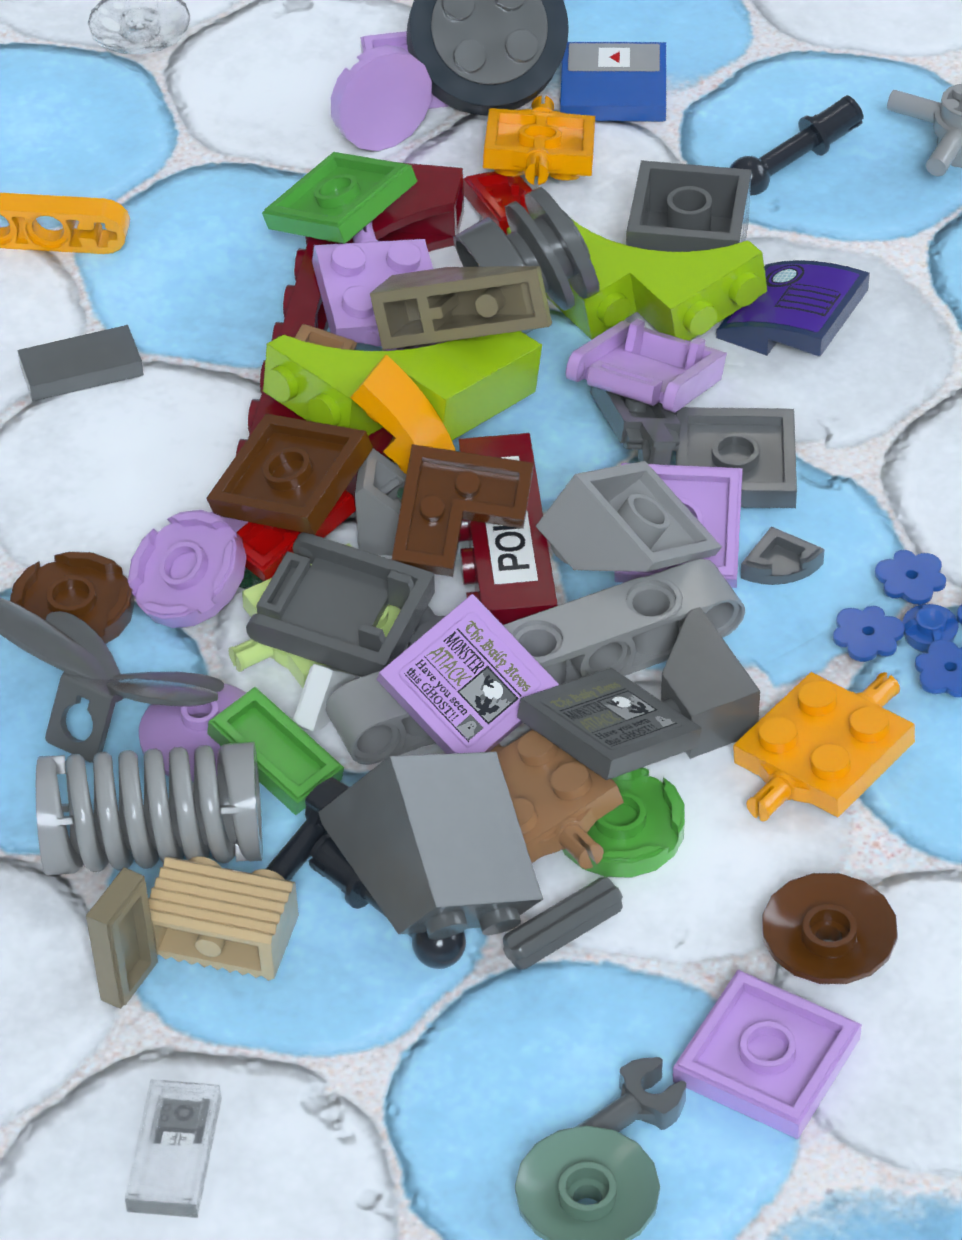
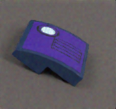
(800, 309)

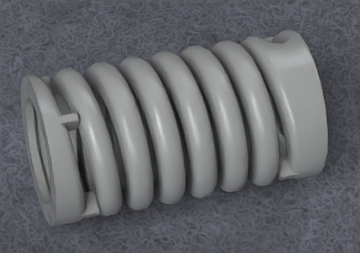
(215, 818)

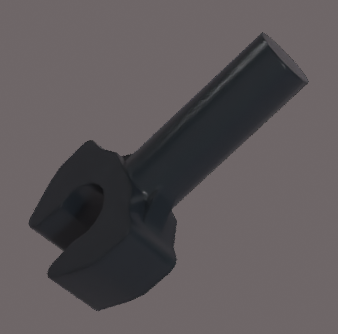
(299, 847)

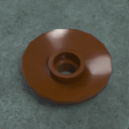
(835, 910)

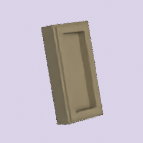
(122, 938)

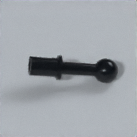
(815, 135)
(333, 865)

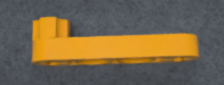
(89, 236)

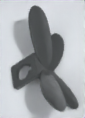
(93, 674)

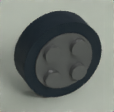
(488, 49)

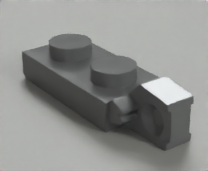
(641, 426)

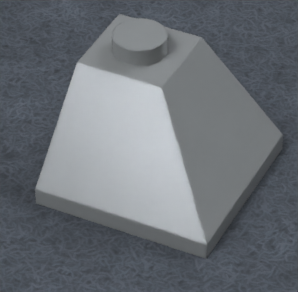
(623, 522)

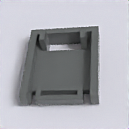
(335, 604)

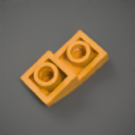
(402, 410)

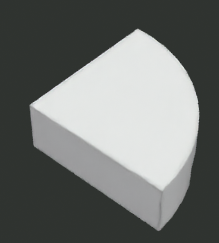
(317, 689)

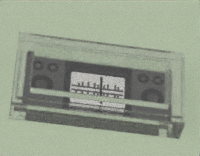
(173, 1148)

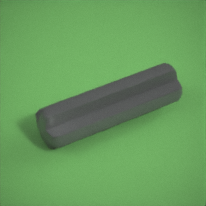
(562, 923)

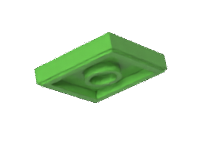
(339, 197)

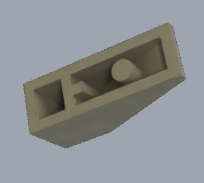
(458, 304)

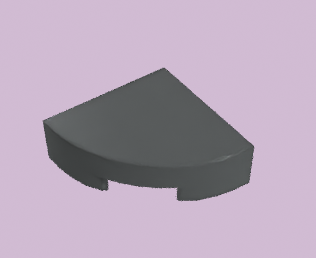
(781, 559)

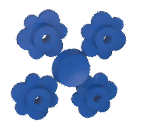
(925, 626)

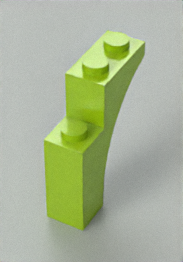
(671, 290)
(460, 378)

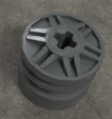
(536, 239)

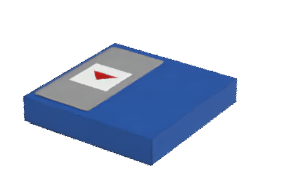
(615, 80)

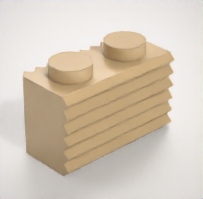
(222, 916)

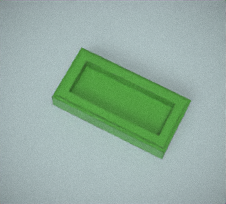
(286, 755)

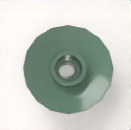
(587, 1165)

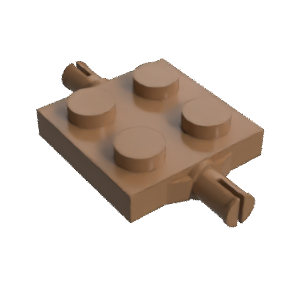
(555, 798)

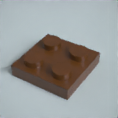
(290, 473)

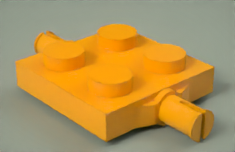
(539, 143)
(823, 745)

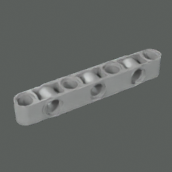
(613, 628)

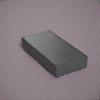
(80, 362)

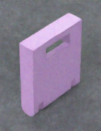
(647, 365)

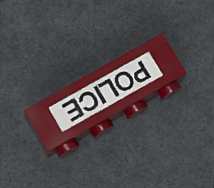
(508, 562)

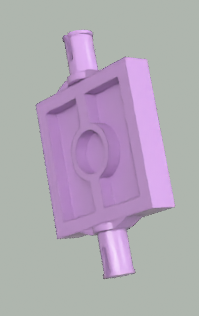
(353, 270)

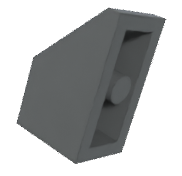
(709, 685)

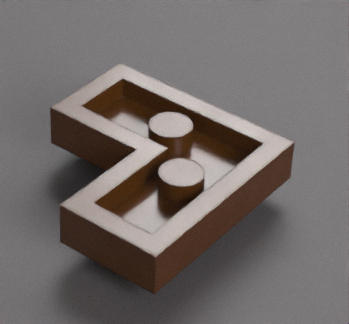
(451, 487)

